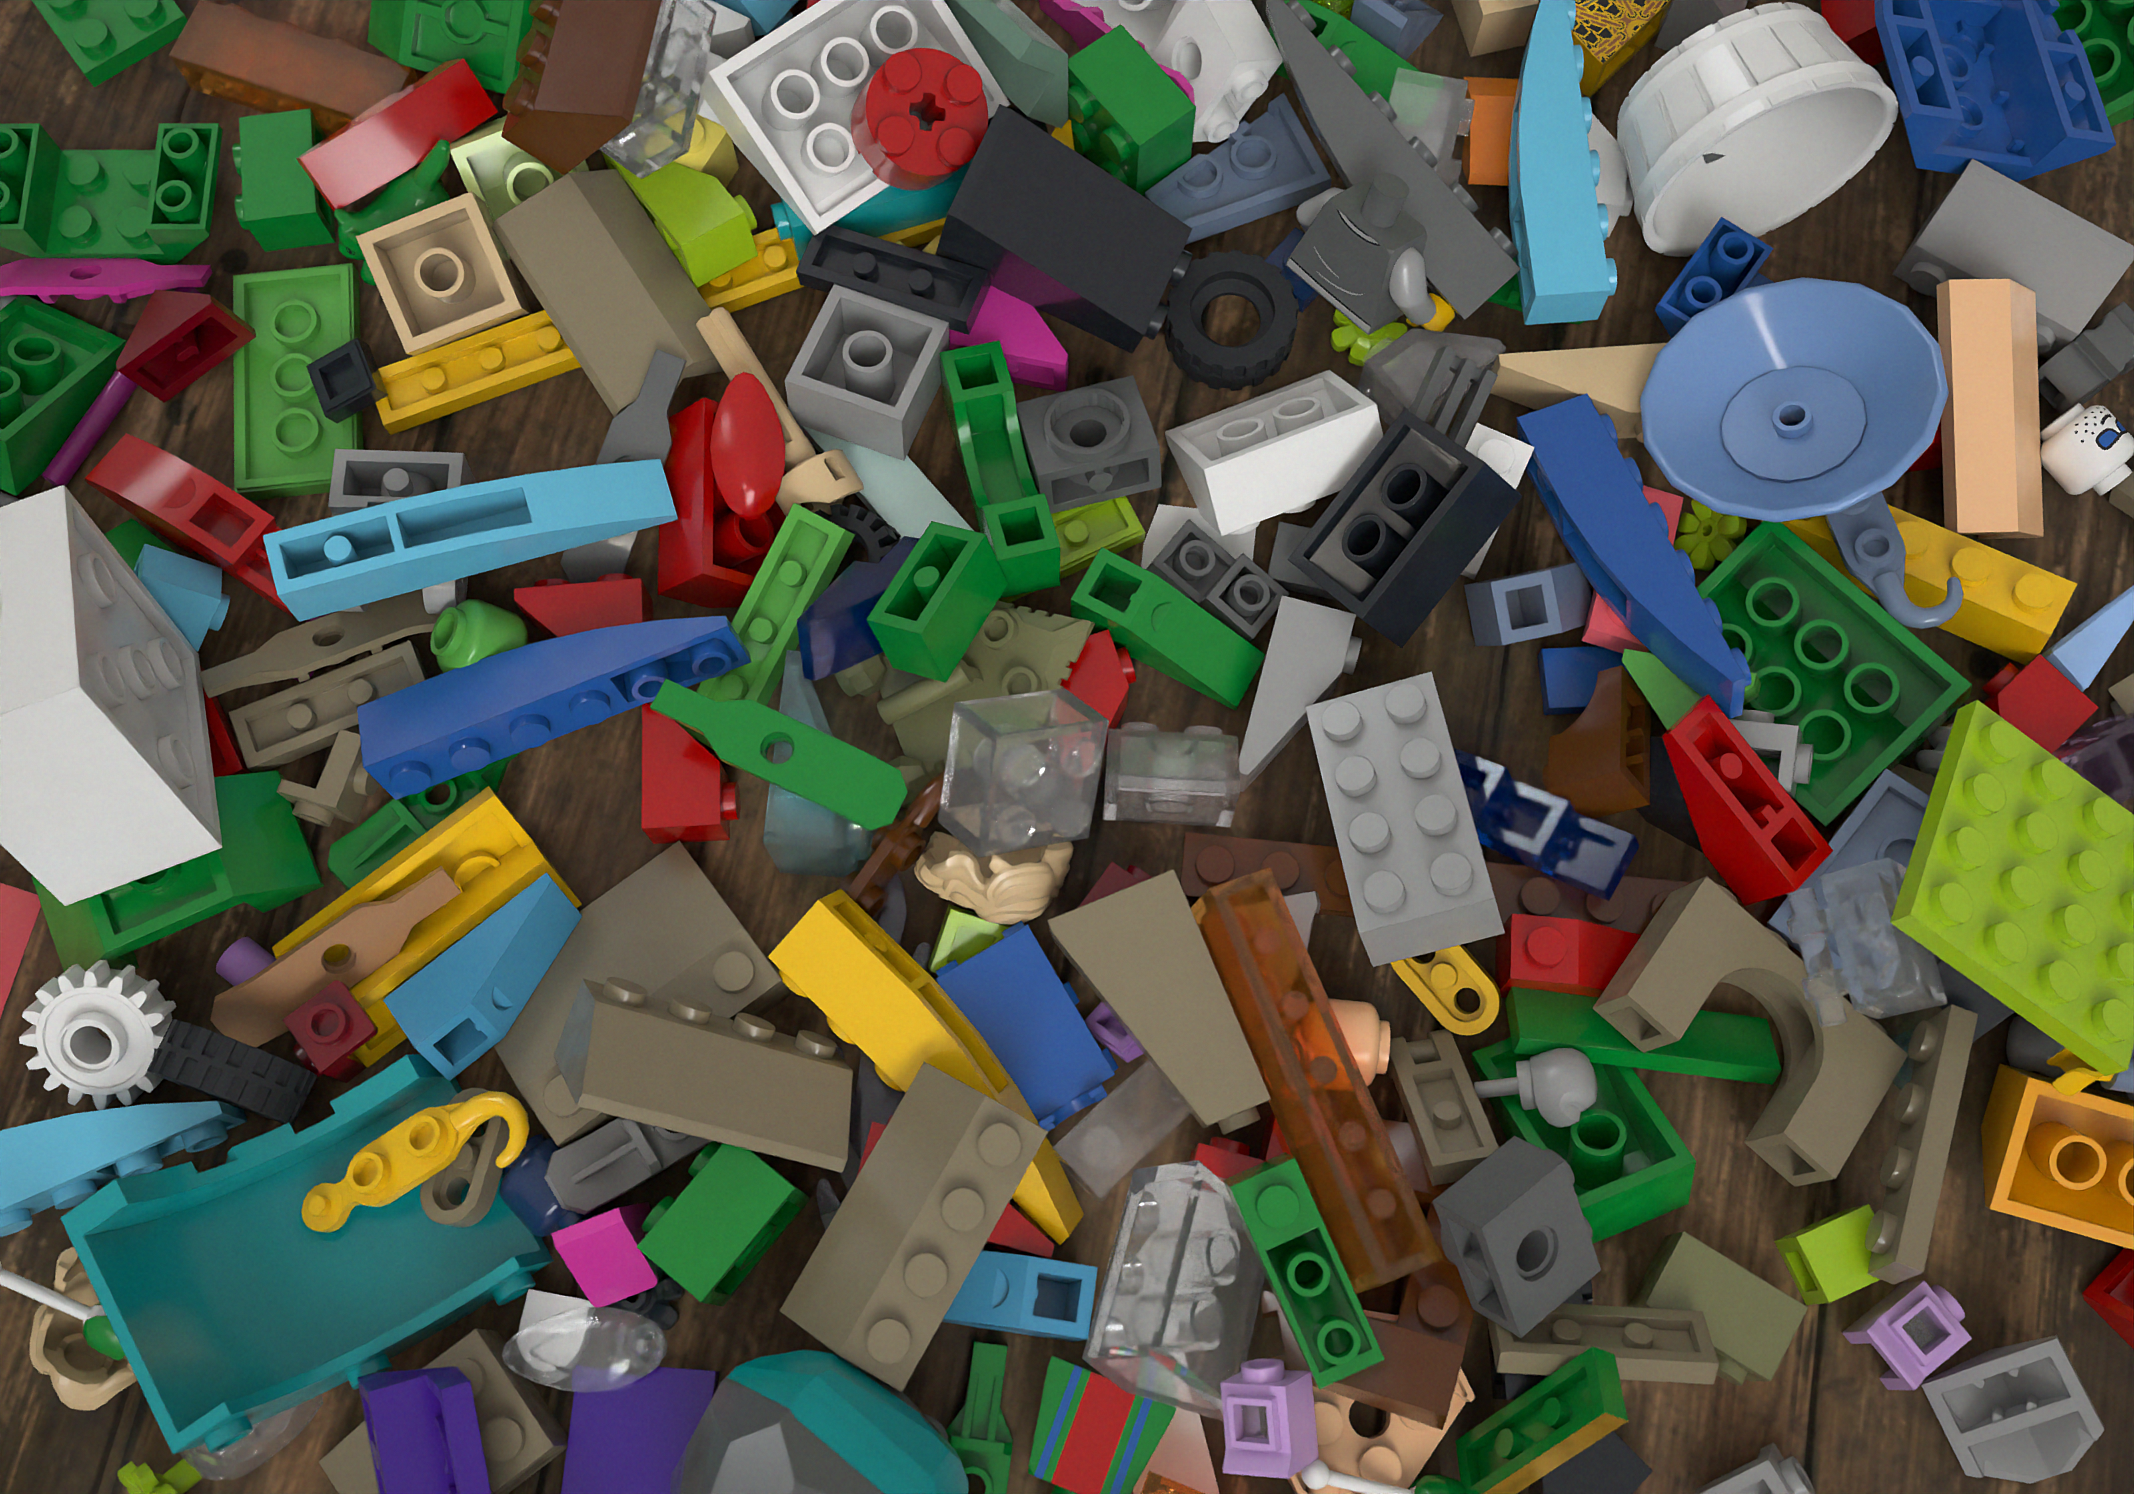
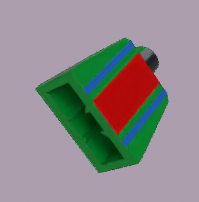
(1093, 1432)

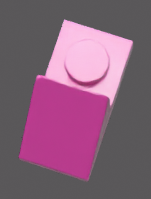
(606, 1255)

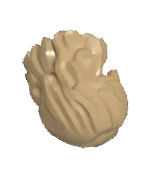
(997, 886)
(59, 1349)

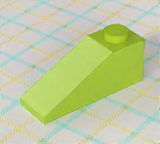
(695, 218)

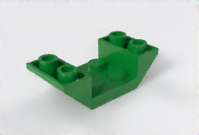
(437, 31)
(108, 200)
(260, 863)

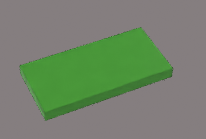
(279, 426)

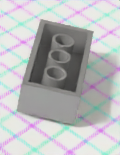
(1402, 821)

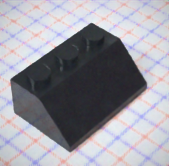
(1405, 527)

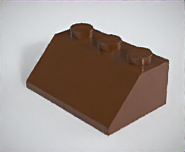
(578, 77)

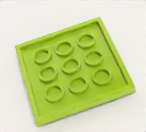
(2028, 887)

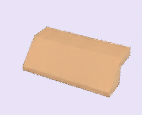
(1991, 409)

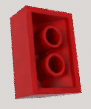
(709, 551)

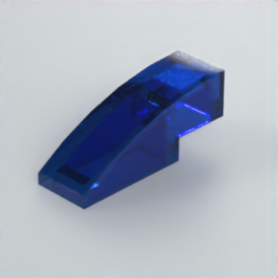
(835, 626)

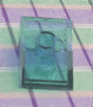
(796, 831)

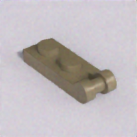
(1440, 1105)

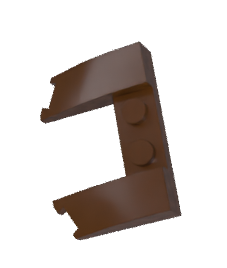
(1432, 1326)

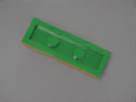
(1543, 1426)

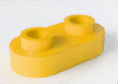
(1440, 981)

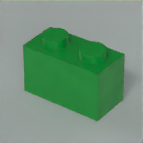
(277, 194)
(938, 601)

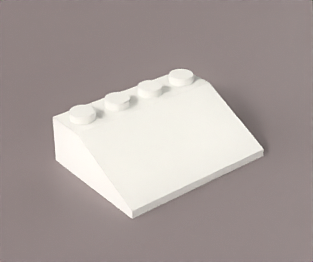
(796, 89)

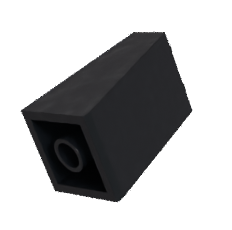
(1065, 234)

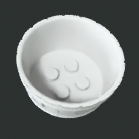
(1771, 97)

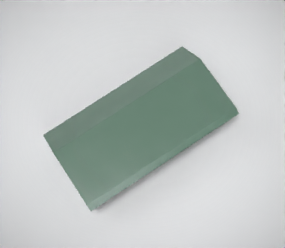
(1019, 57)

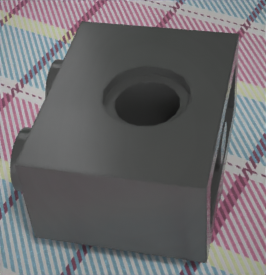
(1090, 444)
(1517, 1235)

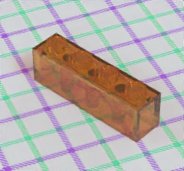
(282, 66)

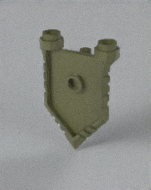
(1007, 657)

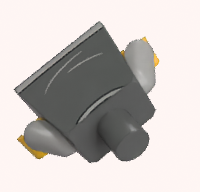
(1368, 256)

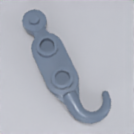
(1876, 557)

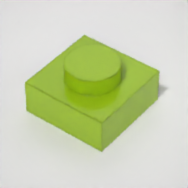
(962, 937)

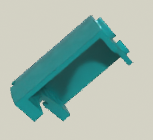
(251, 1311)

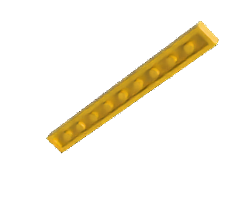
(534, 350)

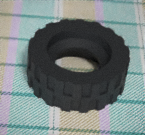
(1238, 276)
(232, 1072)

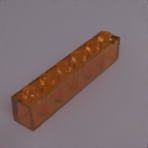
(1314, 1082)

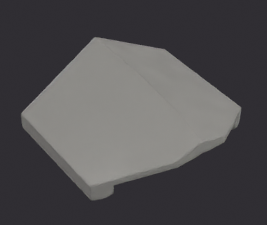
(2016, 1412)

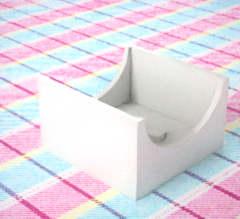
(96, 711)

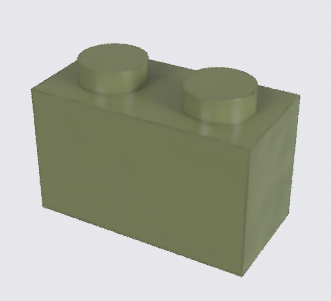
(1744, 1314)

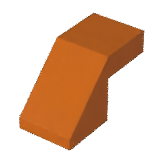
(1488, 138)

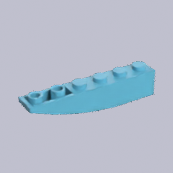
(1555, 179)
(460, 533)
(71, 1155)

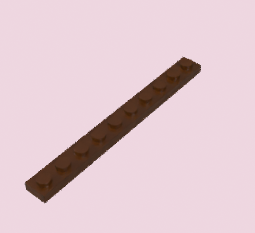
(1517, 888)

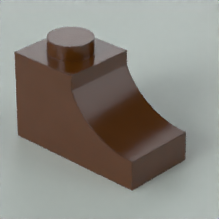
(1606, 752)

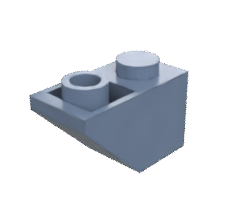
(1528, 605)

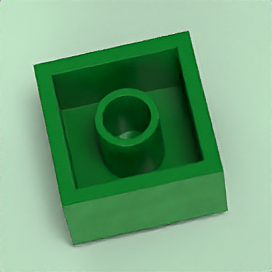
(1128, 112)
(721, 1221)

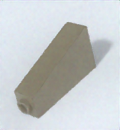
(1164, 990)

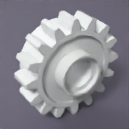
(74, 1050)

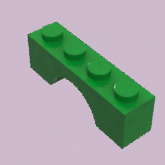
(996, 469)

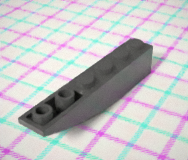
(1358, 135)

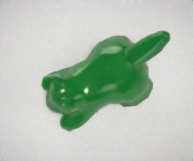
(403, 196)

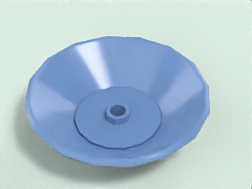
(1782, 353)

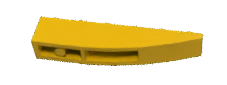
(2004, 600)
(905, 1018)

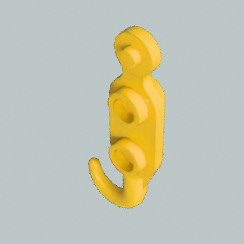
(411, 1156)

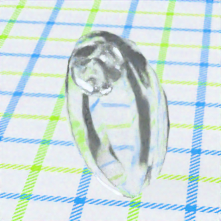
(587, 1349)

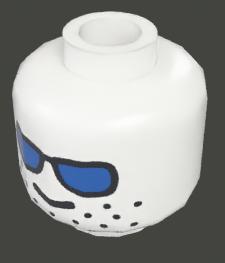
(2086, 450)

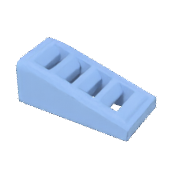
(2090, 644)

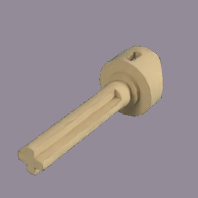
(810, 477)

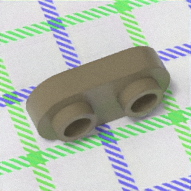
(474, 1165)

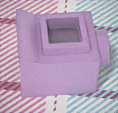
(1912, 1331)
(1268, 1420)

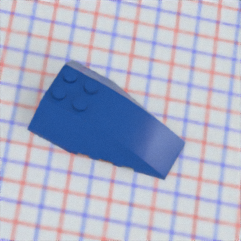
(1991, 85)

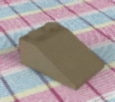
(512, 1417)

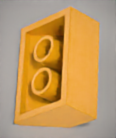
(2060, 1156)

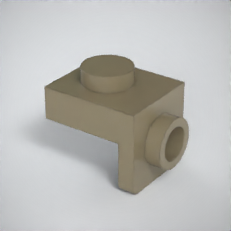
(340, 788)

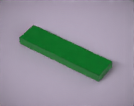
(1710, 1047)

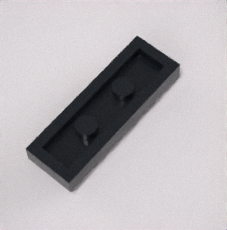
(896, 275)

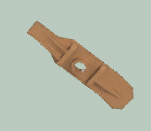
(374, 935)

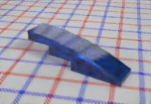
(1544, 829)

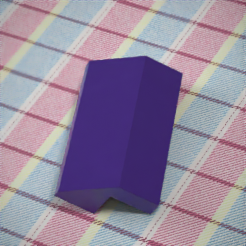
(423, 1432)

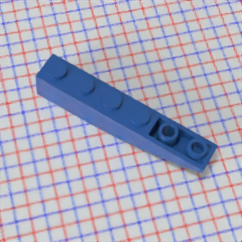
(1626, 547)
(534, 696)

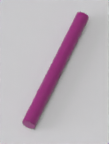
(92, 425)

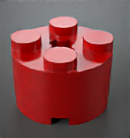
(947, 98)

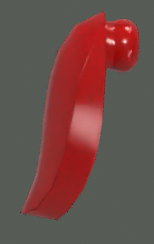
(747, 448)

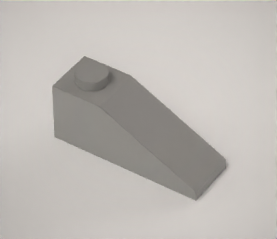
(1300, 669)

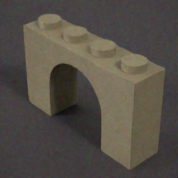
(1829, 1073)

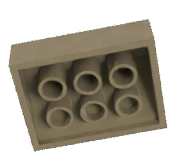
(653, 929)

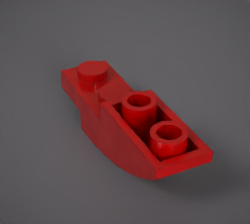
(190, 510)

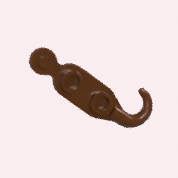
(894, 849)

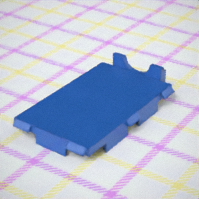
(1031, 1025)

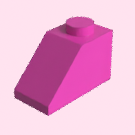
(1027, 343)

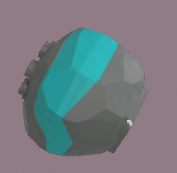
(815, 1429)

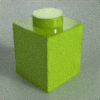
(1829, 1255)

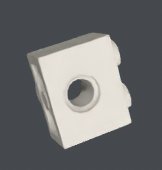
(1224, 58)

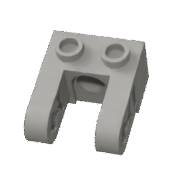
(382, 476)

